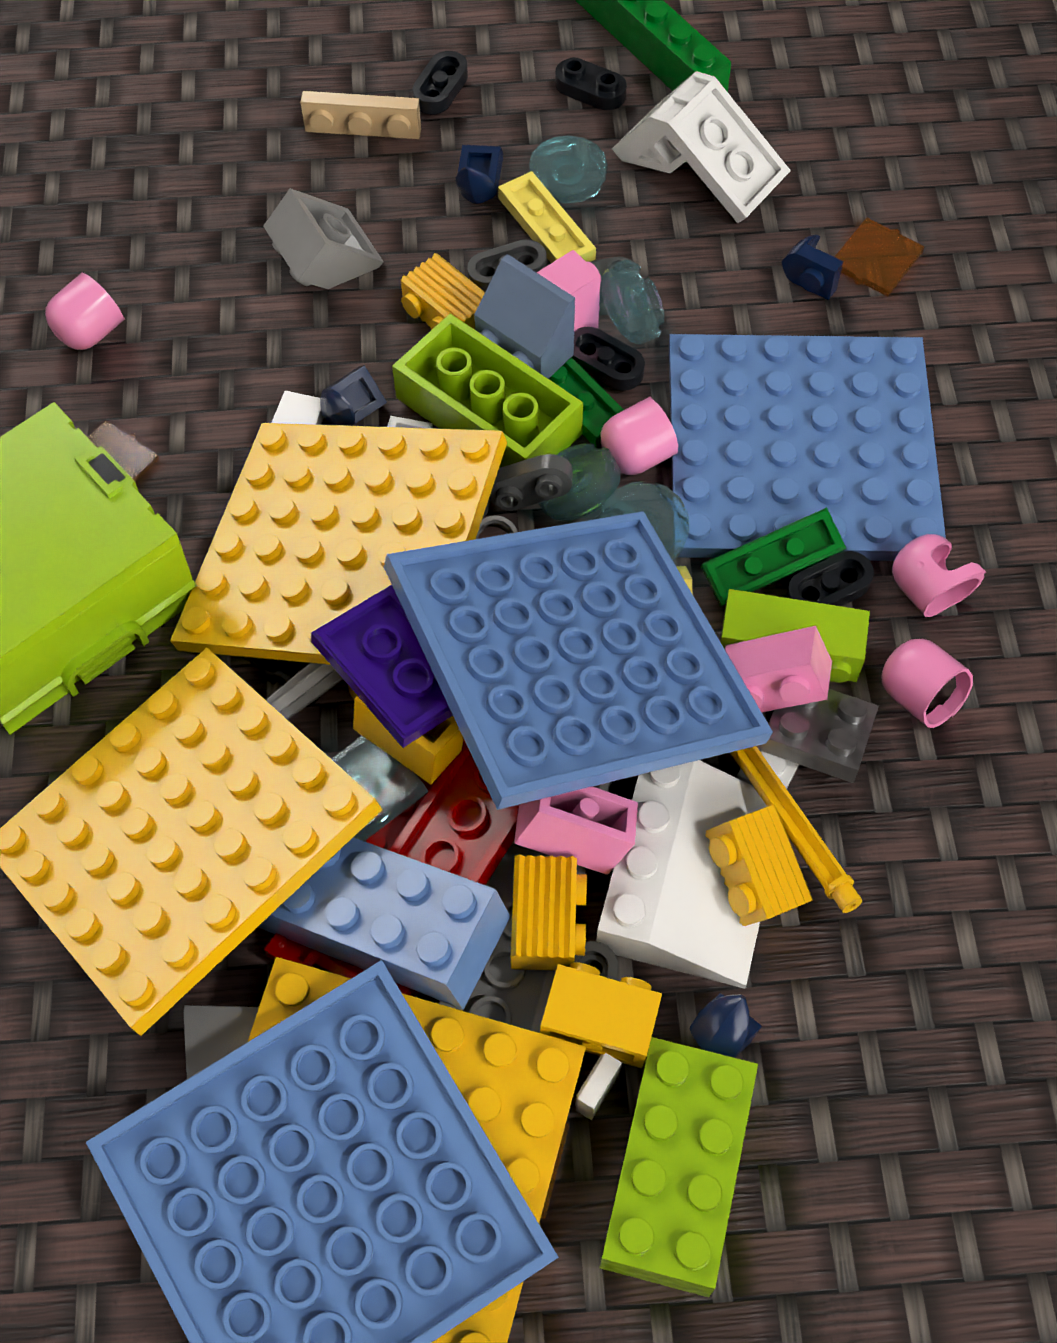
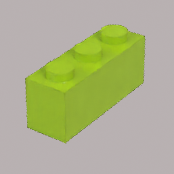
(762, 615)

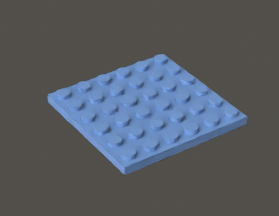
(802, 427)
(573, 656)
(323, 1185)

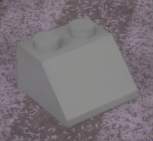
(320, 241)

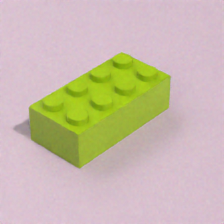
(474, 384)
(680, 1168)

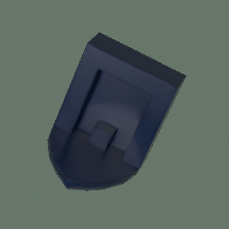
(479, 172)
(812, 268)
(351, 398)
(725, 1026)

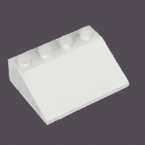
(667, 892)

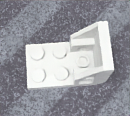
(714, 137)

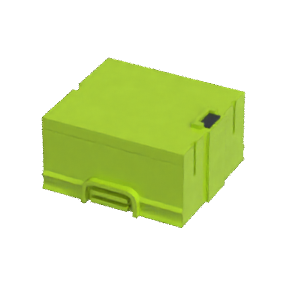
(78, 565)

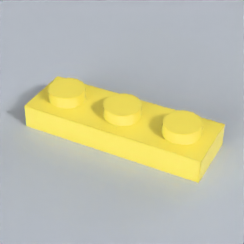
(544, 218)

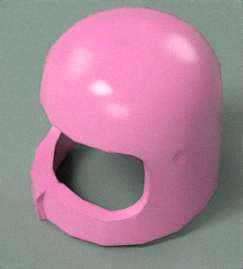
(82, 313)
(639, 437)
(926, 580)
(918, 673)

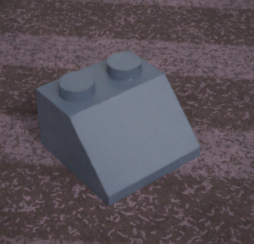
(528, 317)

